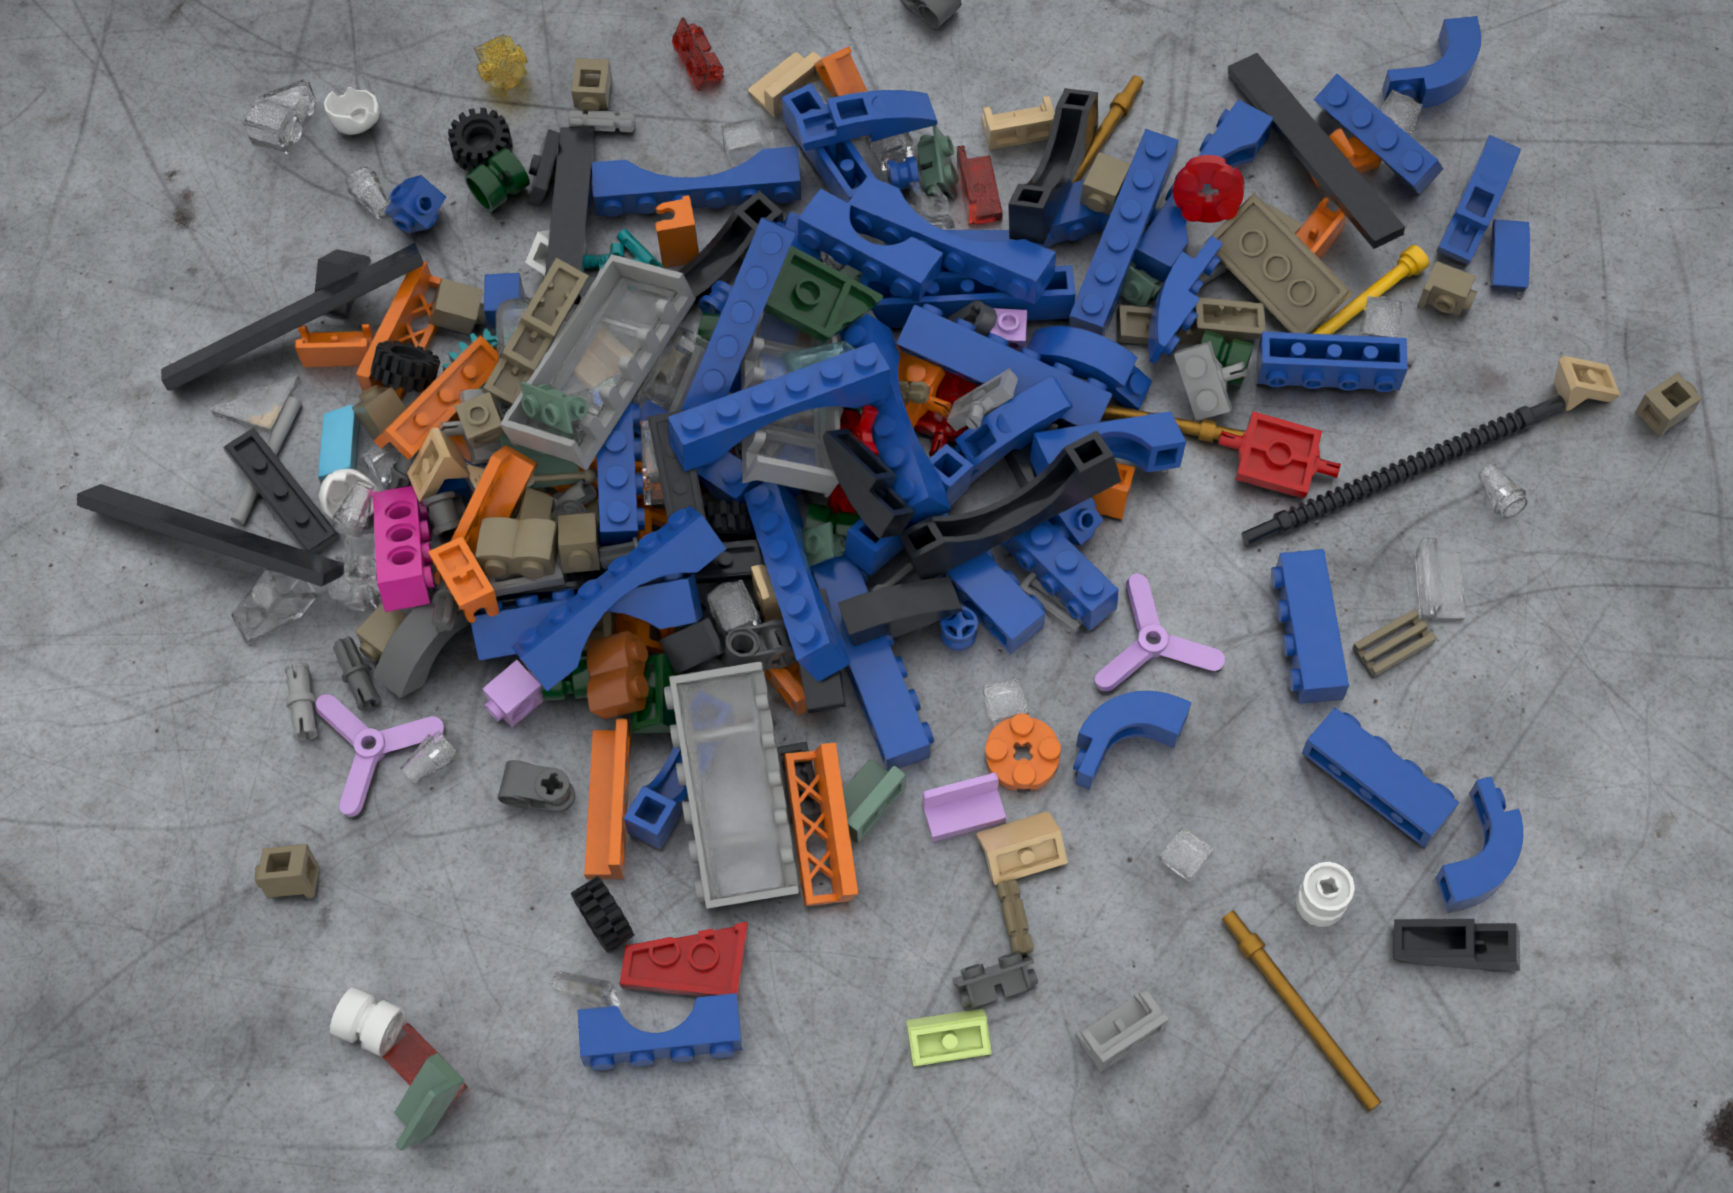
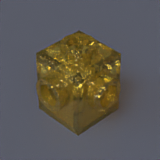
(491, 56)

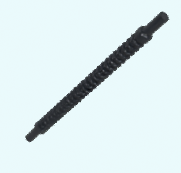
(1522, 418)

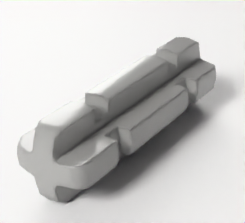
(602, 120)

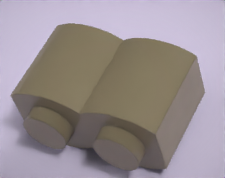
(517, 547)

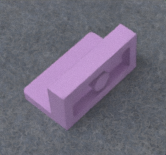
(963, 807)

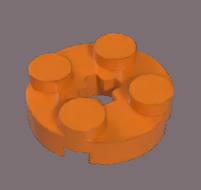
(1022, 732)

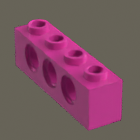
(402, 549)

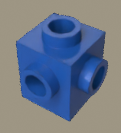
(414, 204)
(1078, 522)

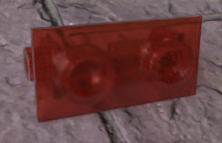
(691, 44)

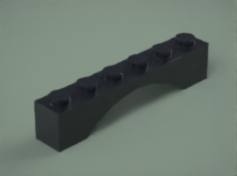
(1039, 201)
(727, 250)
(951, 540)

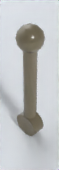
(589, 476)

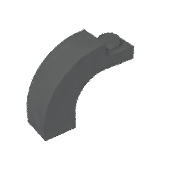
(413, 650)

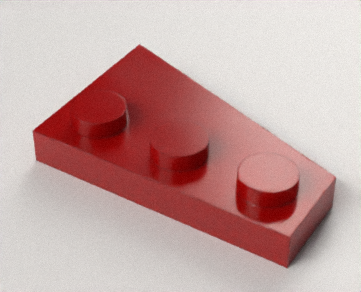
(689, 964)

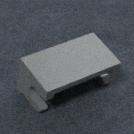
(1123, 1030)

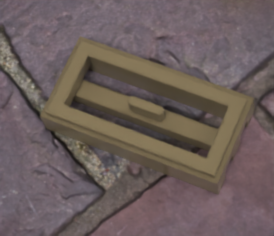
(1419, 627)

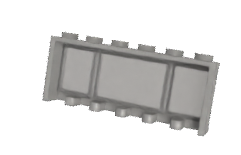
(604, 355)
(793, 447)
(732, 785)

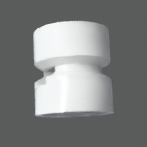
(1325, 894)
(364, 1020)

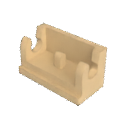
(1018, 126)

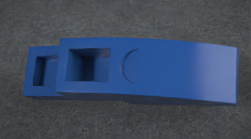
(865, 113)
(1479, 200)
(1178, 299)
(1012, 425)

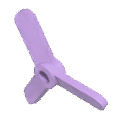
(1149, 627)
(366, 759)

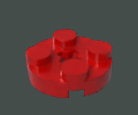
(1205, 207)

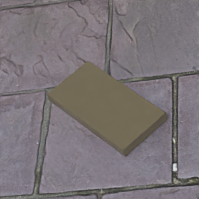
(1279, 267)

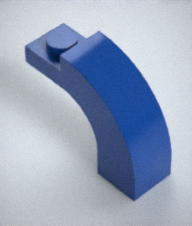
(1444, 79)
(1094, 358)
(1132, 714)
(1478, 878)

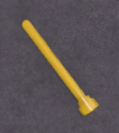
(1411, 262)

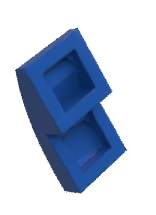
(1510, 254)

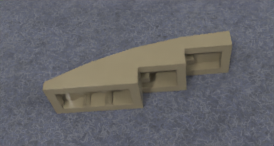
(1225, 317)
(535, 331)

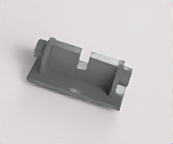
(980, 981)

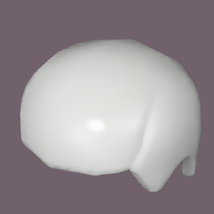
(352, 111)
(337, 486)

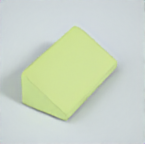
(948, 1037)

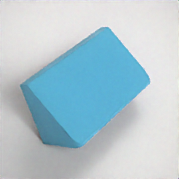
(338, 441)

